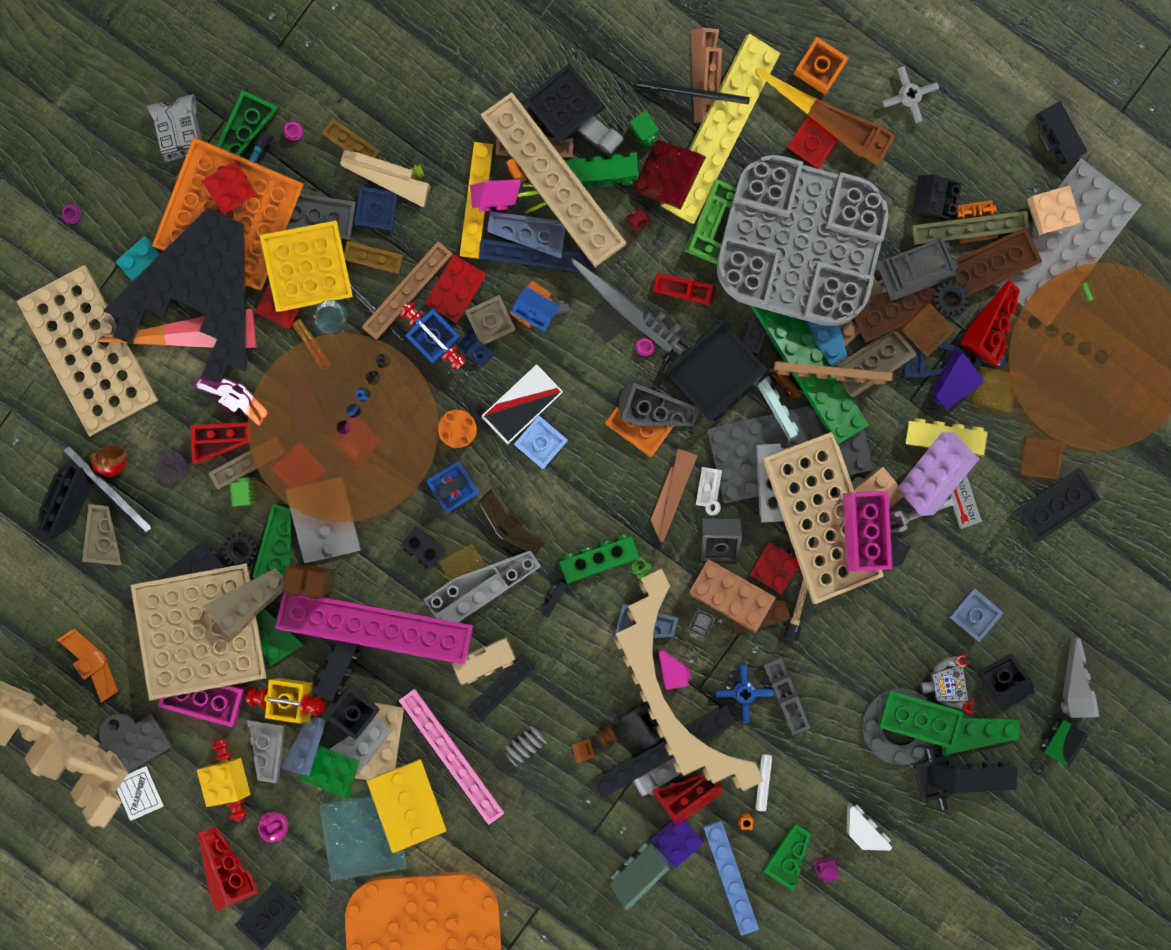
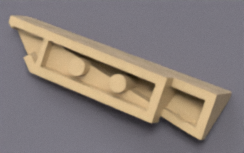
(387, 175)

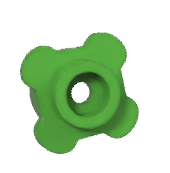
(640, 562)

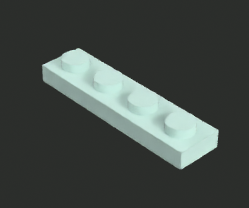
(779, 411)

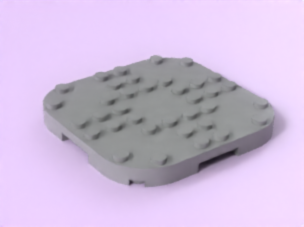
(802, 241)

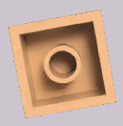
(1053, 210)

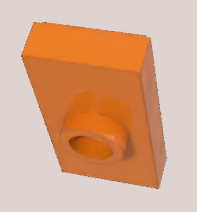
(515, 172)

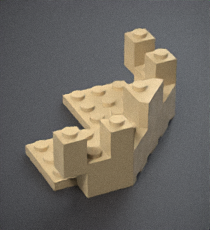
(62, 747)

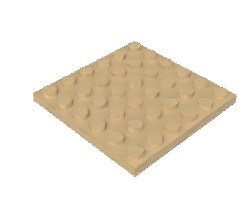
(184, 644)

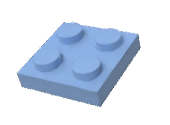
(540, 442)

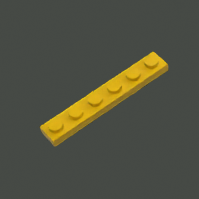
(473, 217)

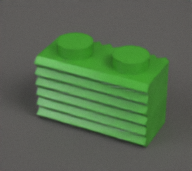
(243, 492)

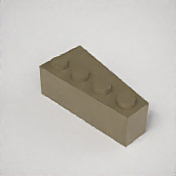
(245, 602)

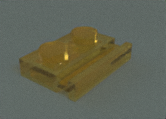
(462, 562)

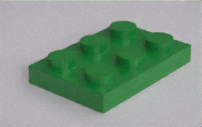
(332, 772)

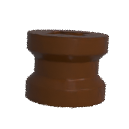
(607, 736)

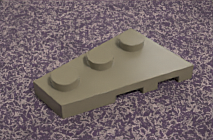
(100, 537)

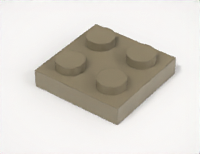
(490, 320)

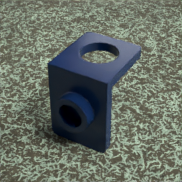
(476, 349)

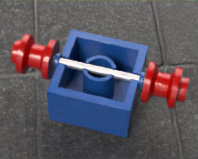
(433, 336)

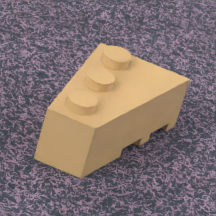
(485, 661)

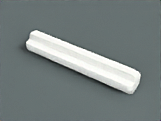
(763, 787)

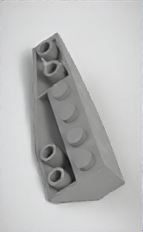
(477, 588)

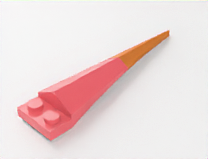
(185, 334)

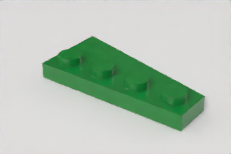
(276, 542)

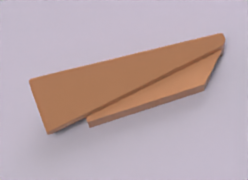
(705, 68)
(672, 492)

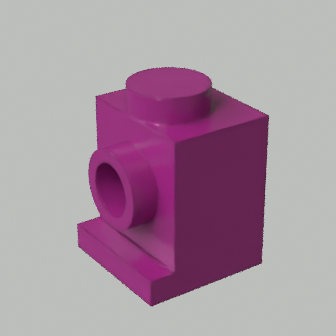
(826, 869)

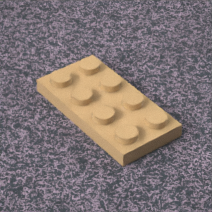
(386, 755)

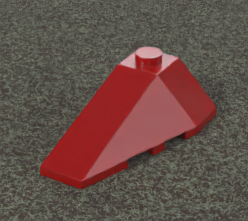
(988, 331)
(225, 875)

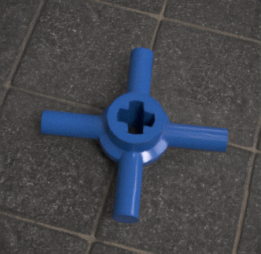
(744, 684)

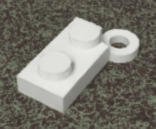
(709, 489)

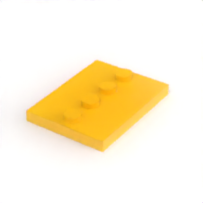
(406, 805)

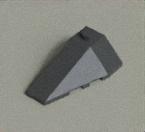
(650, 408)

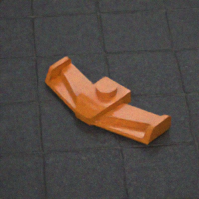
(90, 663)

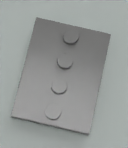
(324, 538)

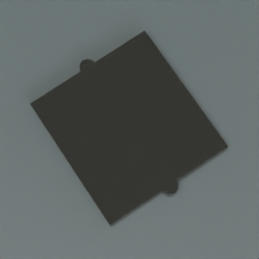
(608, 322)

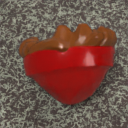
(109, 460)

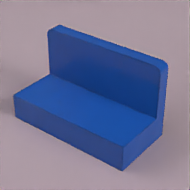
(535, 308)

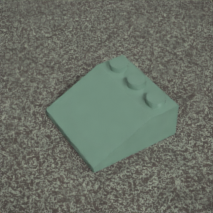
(638, 874)

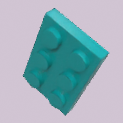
(138, 258)

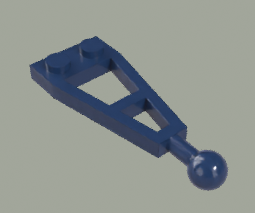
(915, 366)

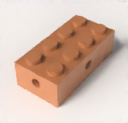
(732, 595)

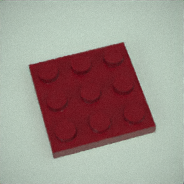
(669, 174)

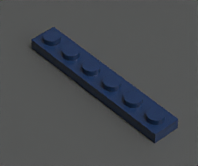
(528, 256)

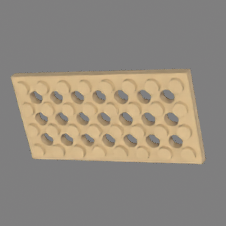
(57, 357)
(793, 519)

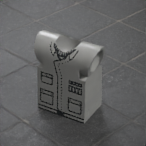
(175, 126)

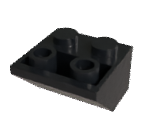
(936, 197)

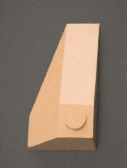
(878, 481)

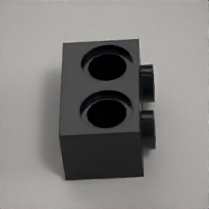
(426, 542)

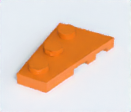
(643, 437)

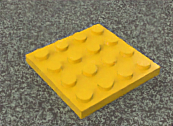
(306, 266)

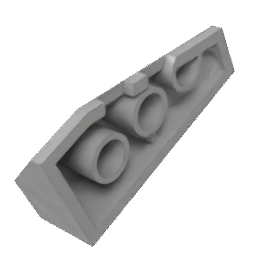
(1077, 696)

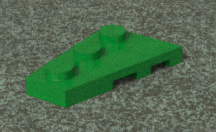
(787, 857)

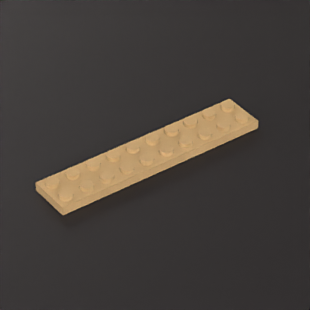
(553, 179)

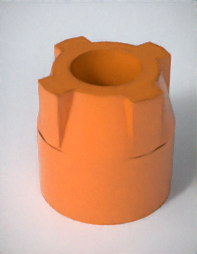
(745, 816)

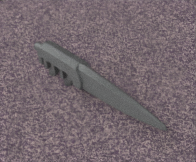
(648, 324)

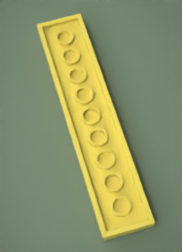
(725, 120)

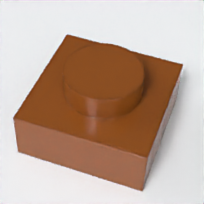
(583, 750)

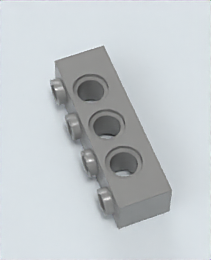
(767, 513)

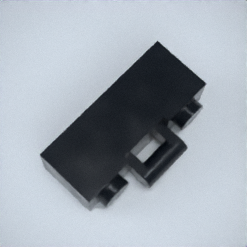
(1061, 132)

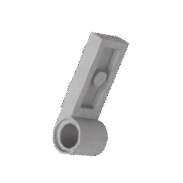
(656, 777)

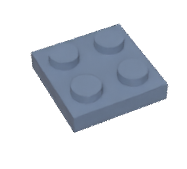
(976, 614)

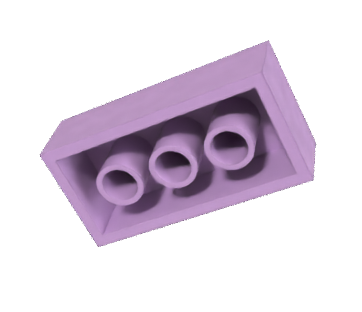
(938, 473)

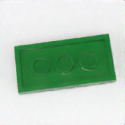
(921, 719)

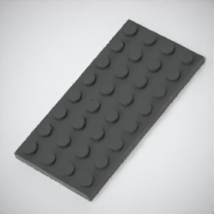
(735, 450)

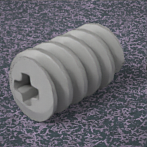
(524, 746)

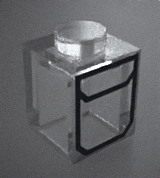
(700, 624)

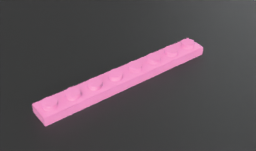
(451, 756)

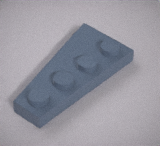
(534, 232)

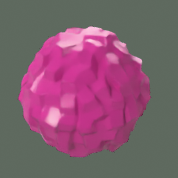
(273, 826)

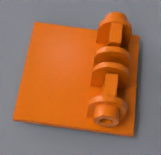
(976, 210)

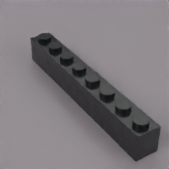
(657, 754)

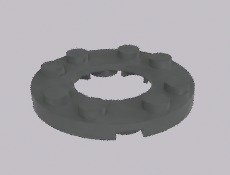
(876, 739)

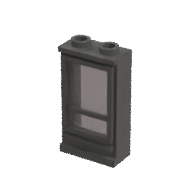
(917, 269)

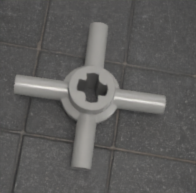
(908, 101)

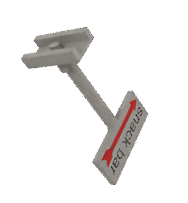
(961, 500)

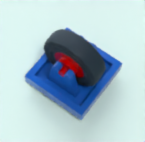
(452, 487)

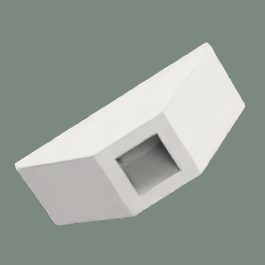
(865, 831)

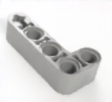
(601, 137)

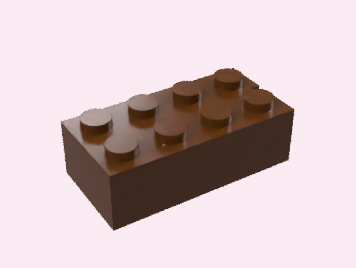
(308, 580)

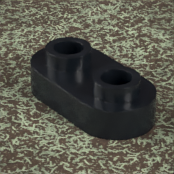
(479, 420)

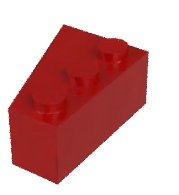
(687, 797)

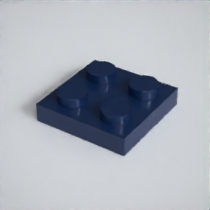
(376, 208)

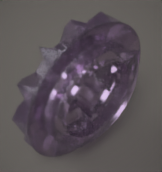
(162, 468)

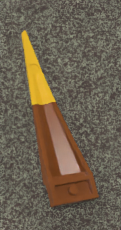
(856, 133)

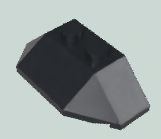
(63, 500)

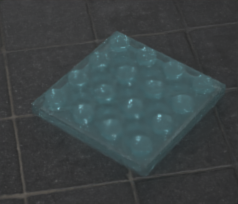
(357, 839)

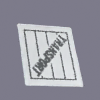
(139, 794)

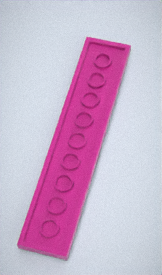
(375, 627)

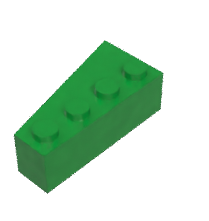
(245, 122)
(606, 172)

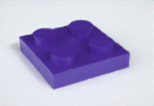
(677, 842)

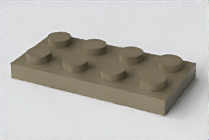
(881, 355)

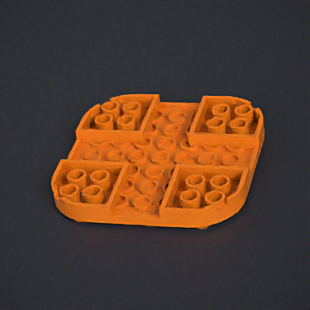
(424, 913)

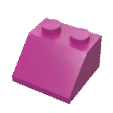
(494, 194)
(673, 670)

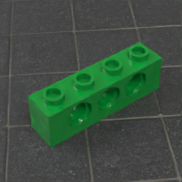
(628, 554)

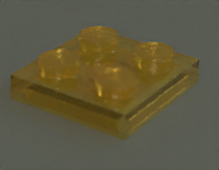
(996, 391)

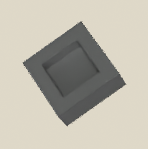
(563, 308)

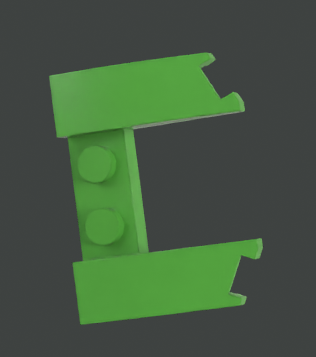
(701, 241)

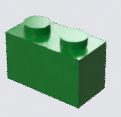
(644, 129)

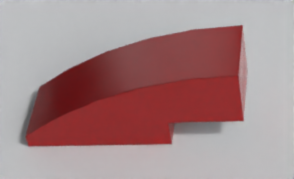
(684, 289)

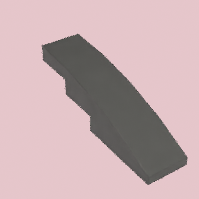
(786, 695)

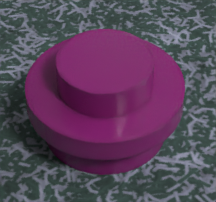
(71, 213)

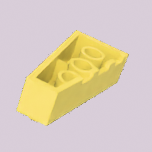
(924, 435)

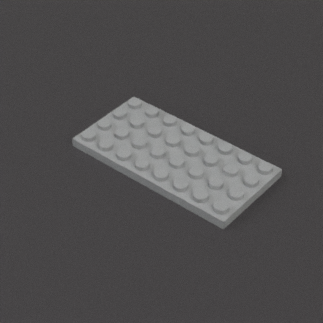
(1103, 214)

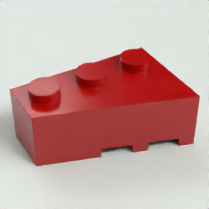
(217, 439)

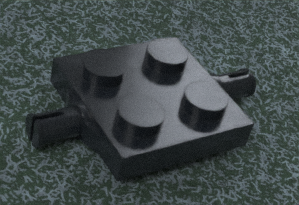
(923, 777)

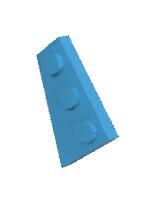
(829, 341)

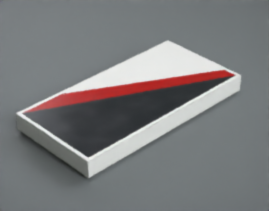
(522, 404)

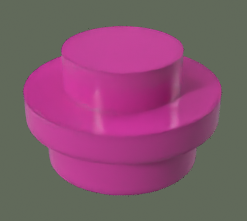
(293, 131)
(645, 346)

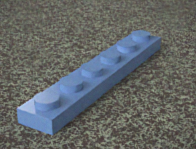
(731, 877)

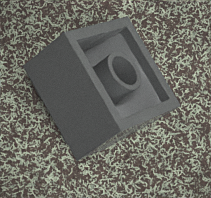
(721, 540)

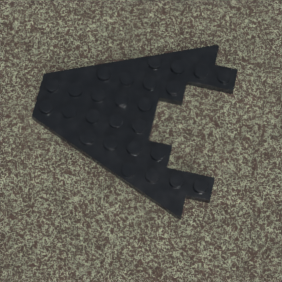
(201, 271)

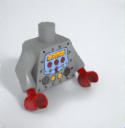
(948, 684)

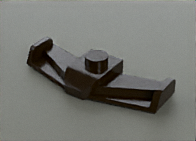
(508, 525)

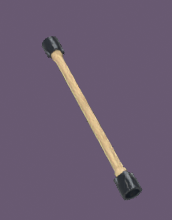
(793, 628)

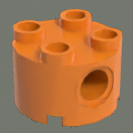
(457, 429)

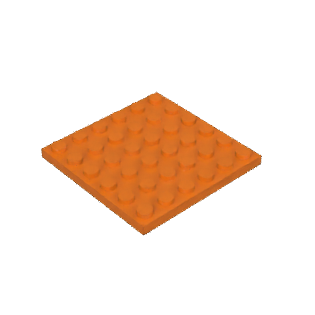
(262, 214)

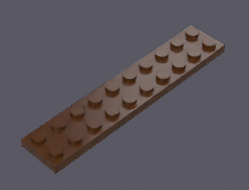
(975, 271)

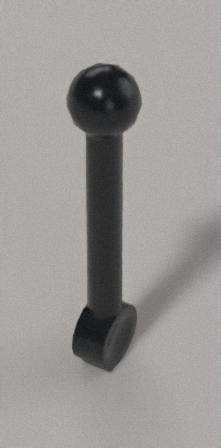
(667, 358)

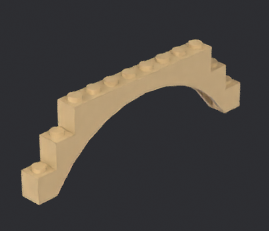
(686, 748)

